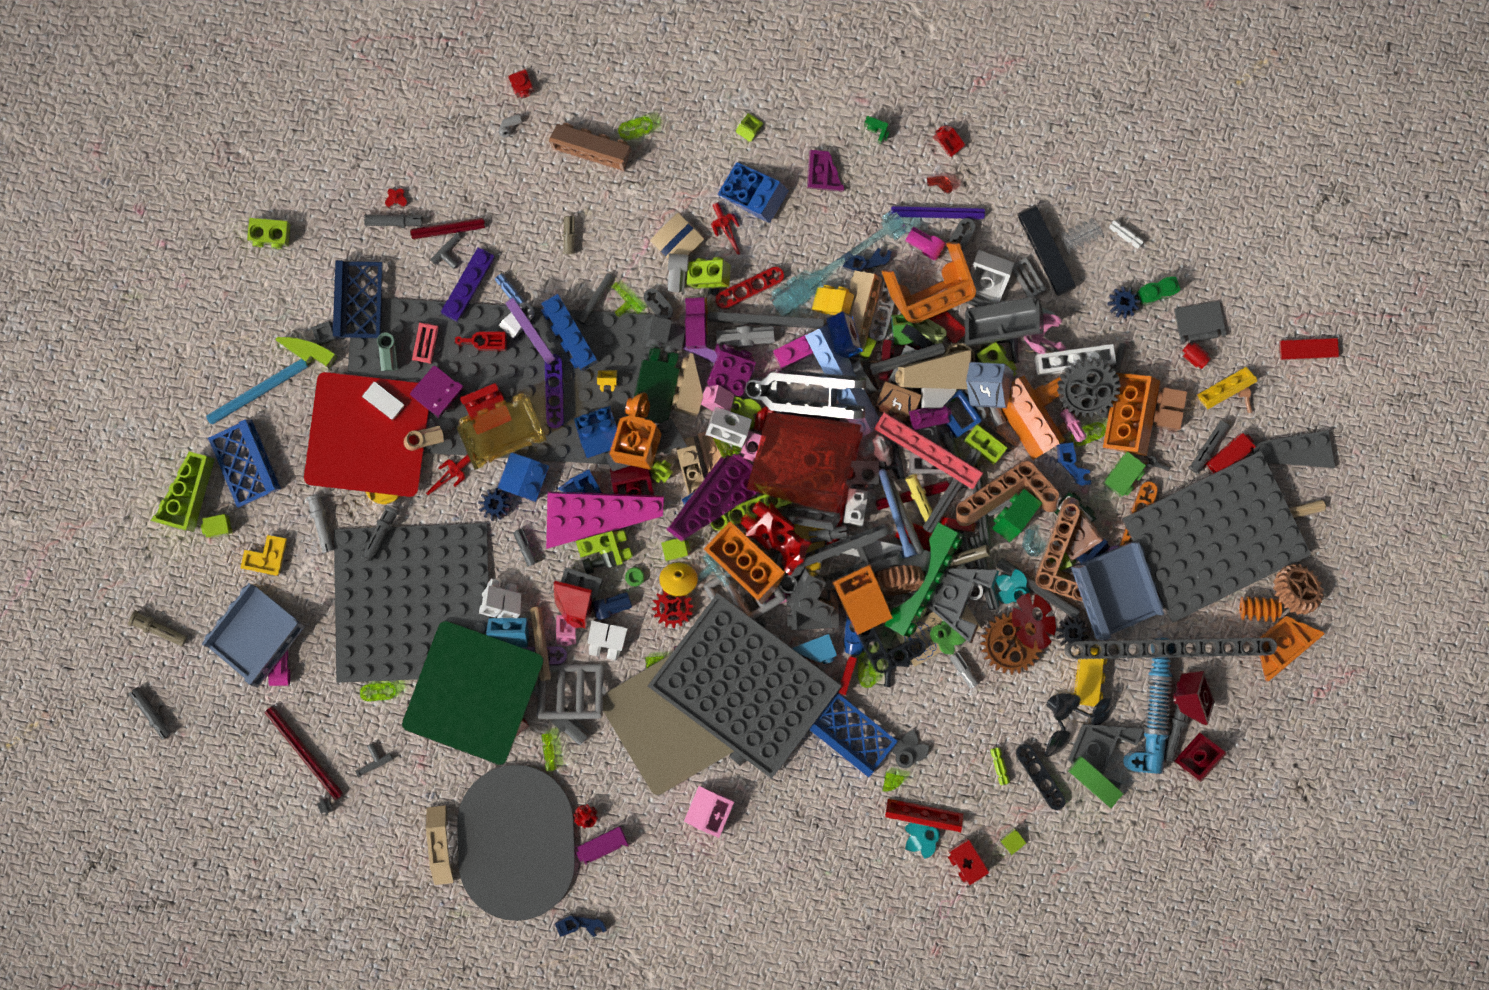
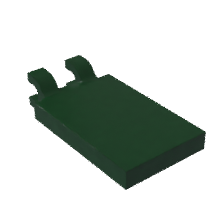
(659, 382)

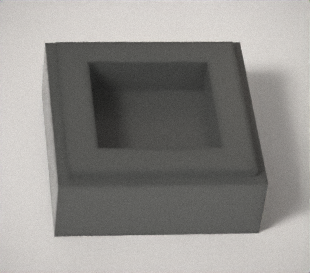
(323, 333)

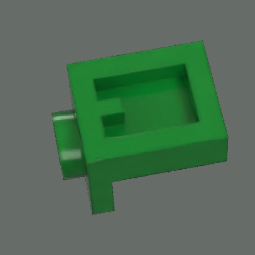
(874, 125)

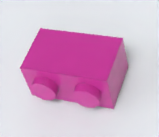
(793, 352)

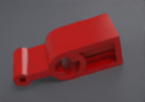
(493, 341)

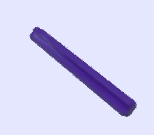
(939, 212)

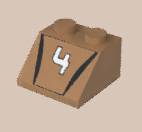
(897, 401)

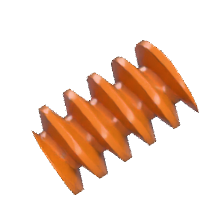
(1257, 608)

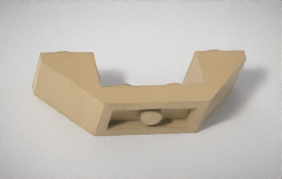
(438, 845)

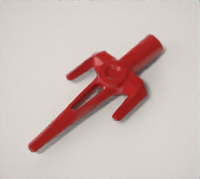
(724, 221)
(454, 470)

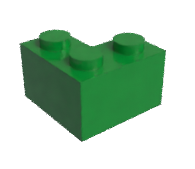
(1014, 519)

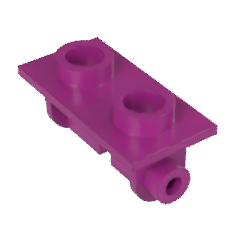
(929, 417)

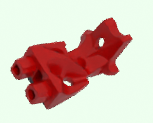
(773, 523)

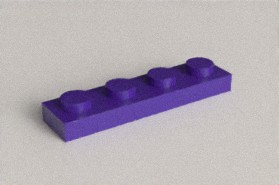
(467, 284)

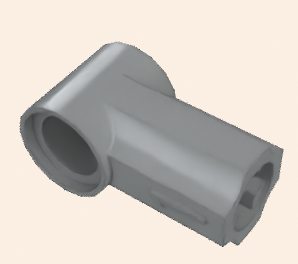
(677, 267)

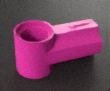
(929, 245)
(280, 674)

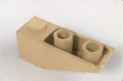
(690, 392)
(690, 465)

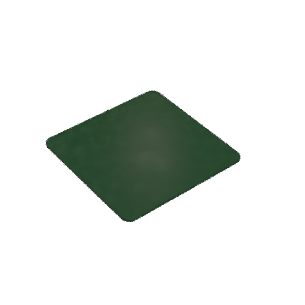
(472, 692)

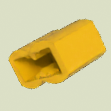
(832, 300)

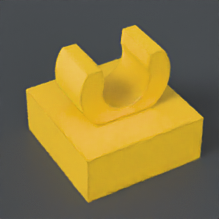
(607, 377)

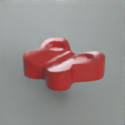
(396, 197)

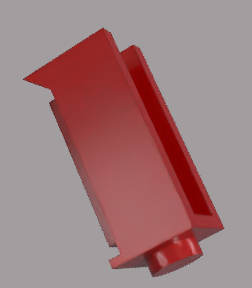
(1231, 453)

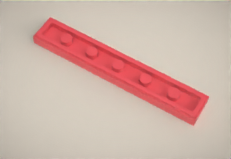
(928, 450)

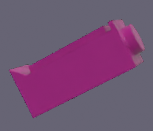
(602, 845)

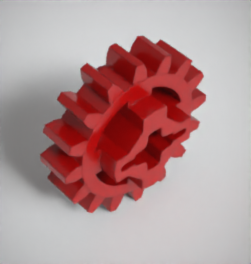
(663, 617)

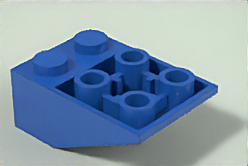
(753, 192)

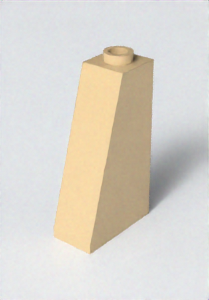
(943, 371)

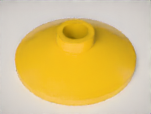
(678, 585)

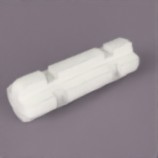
(1126, 234)

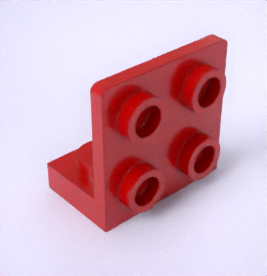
(481, 399)

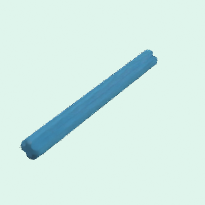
(257, 391)

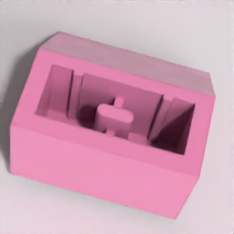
(709, 811)

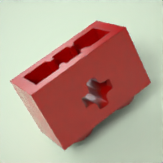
(976, 870)

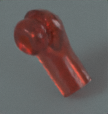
(940, 181)

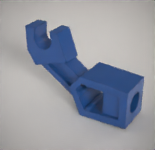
(1076, 473)

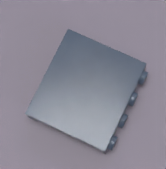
(1117, 589)
(253, 634)

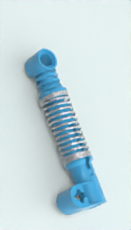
(1157, 717)

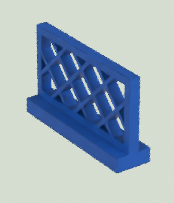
(257, 453)
(845, 750)

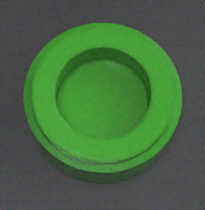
(634, 576)

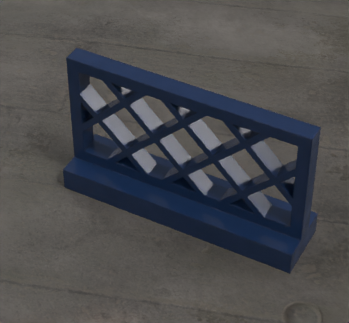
(341, 302)

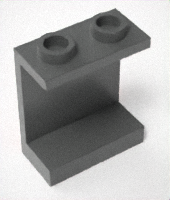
(800, 622)

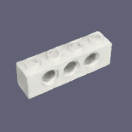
(1057, 361)

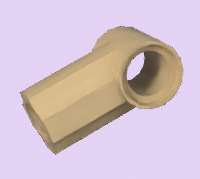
(425, 438)

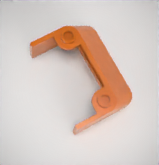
(953, 291)

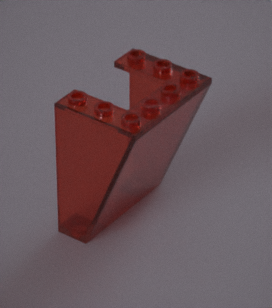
(805, 460)

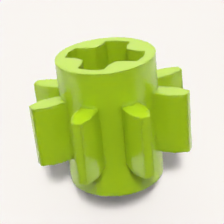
(661, 471)

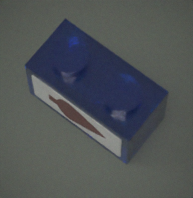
(844, 335)

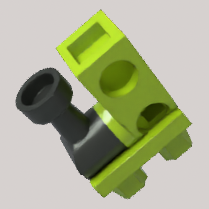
(608, 546)

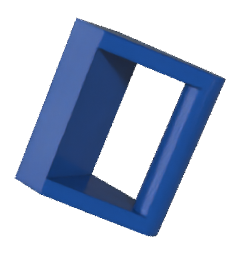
(953, 425)

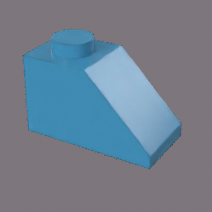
(510, 630)
(818, 649)

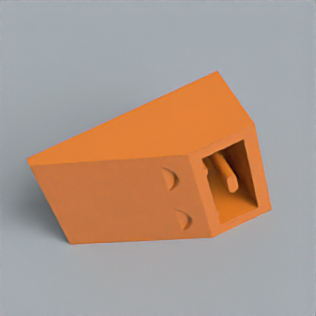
(862, 599)

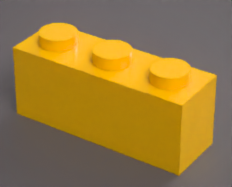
(1089, 679)

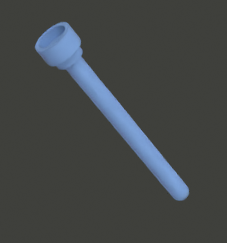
(907, 548)

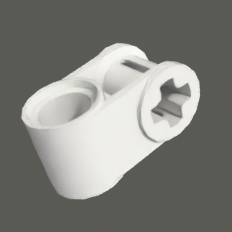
(511, 325)

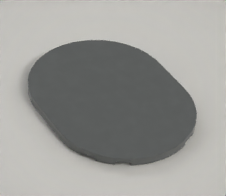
(516, 842)

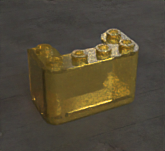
(500, 430)

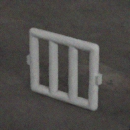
(780, 597)
(579, 713)

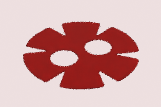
(1021, 618)

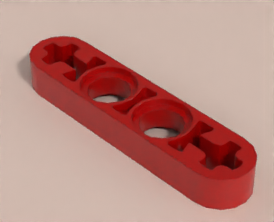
(748, 285)

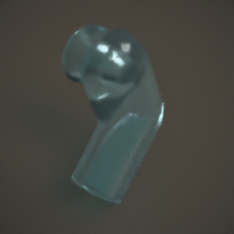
(1028, 544)

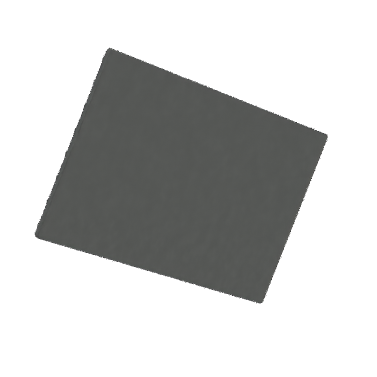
(518, 370)

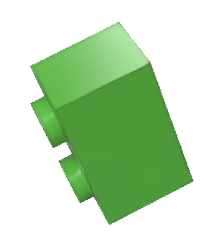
(1124, 474)

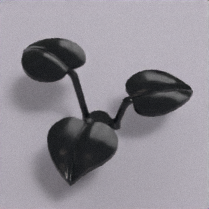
(1062, 706)

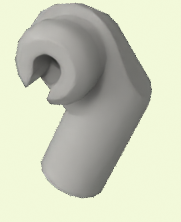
(507, 125)

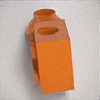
(635, 437)

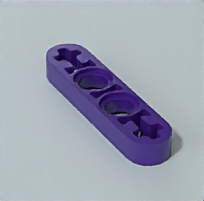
(554, 391)

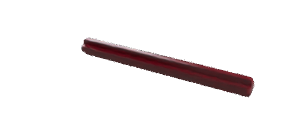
(304, 753)

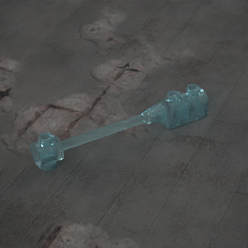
(799, 289)

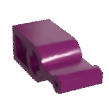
(695, 323)

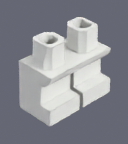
(855, 508)
(500, 602)
(614, 642)

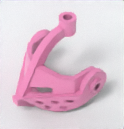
(1049, 321)

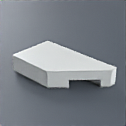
(935, 397)

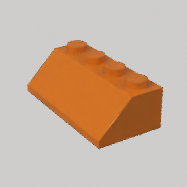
(1132, 414)
(1031, 419)
(745, 562)

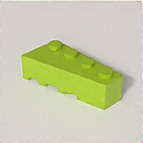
(186, 493)

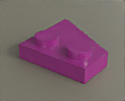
(822, 172)

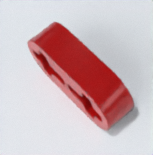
(952, 523)

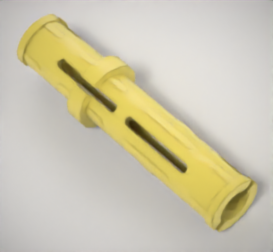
(918, 494)

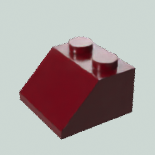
(632, 481)
(1194, 696)

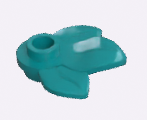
(1010, 585)
(919, 841)

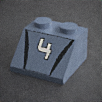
(989, 384)

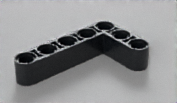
(888, 655)

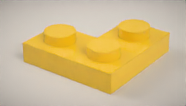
(268, 561)

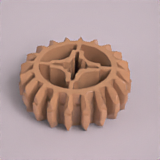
(900, 580)
(1298, 589)

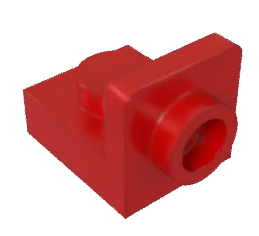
(521, 84)
(948, 140)

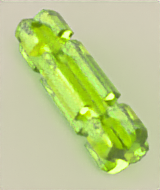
(548, 751)

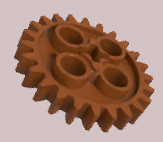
(995, 634)

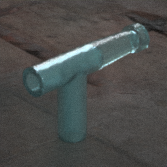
(712, 566)

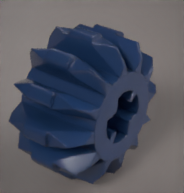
(1125, 310)
(500, 507)

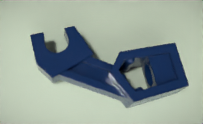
(874, 261)
(588, 923)

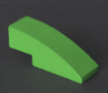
(1095, 782)

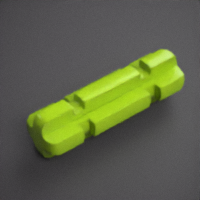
(1000, 766)

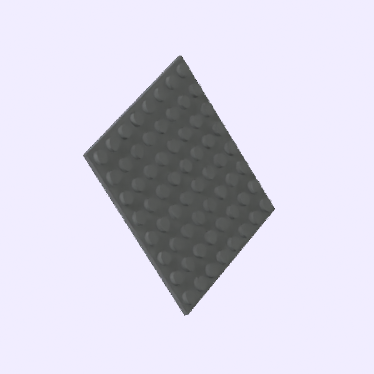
(396, 602)

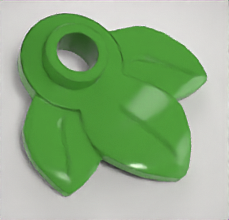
(949, 638)

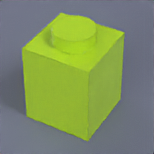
(216, 526)
(675, 549)

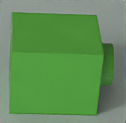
(898, 323)

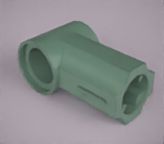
(388, 354)

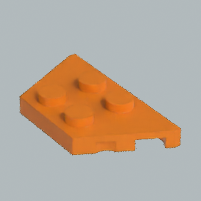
(1291, 641)

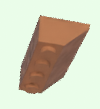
(589, 146)

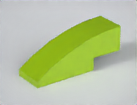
(308, 350)

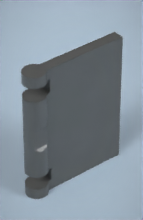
(1200, 322)

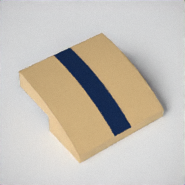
(677, 237)

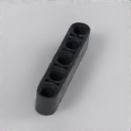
(1046, 250)

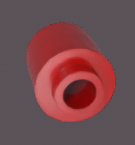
(1196, 355)

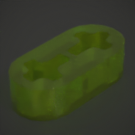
(634, 124)
(1090, 438)
(861, 672)
(378, 697)

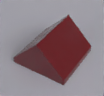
(1200, 757)

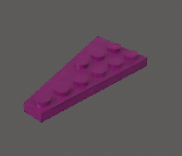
(716, 495)

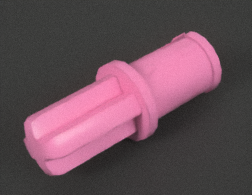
(1073, 425)

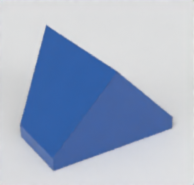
(581, 483)

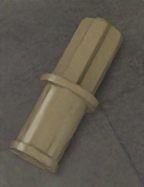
(569, 235)

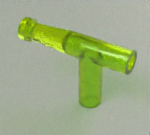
(629, 301)

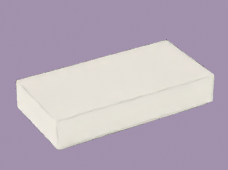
(383, 401)

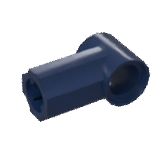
(608, 606)

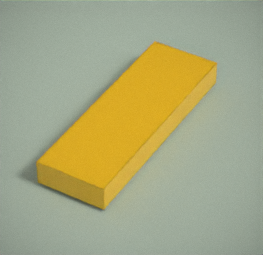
(1227, 388)

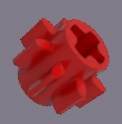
(586, 816)

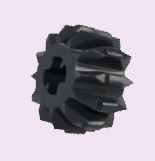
(1071, 625)

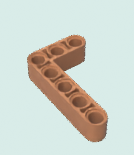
(1006, 491)
(1057, 552)

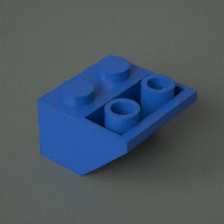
(596, 431)

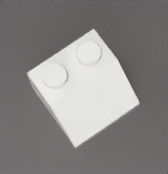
(990, 275)

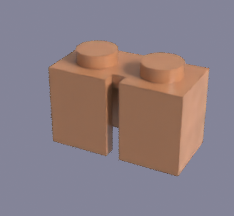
(1169, 409)

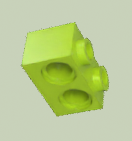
(269, 227)
(708, 277)
(1001, 359)
(986, 444)

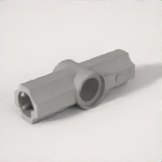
(746, 336)

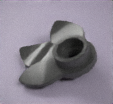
(910, 747)

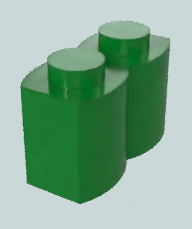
(1162, 290)

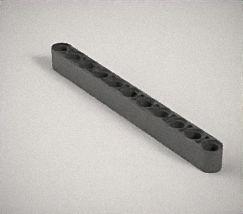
(1179, 648)

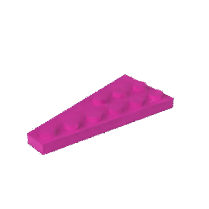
(583, 515)

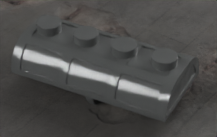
(1003, 321)

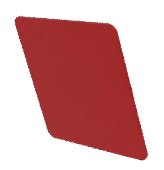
(359, 445)

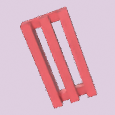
(432, 346)

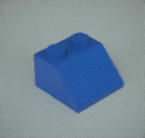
(523, 477)

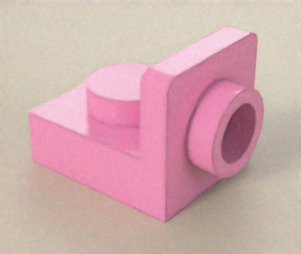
(564, 632)

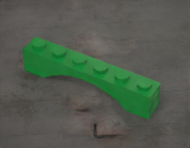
(943, 545)

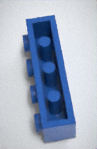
(569, 332)

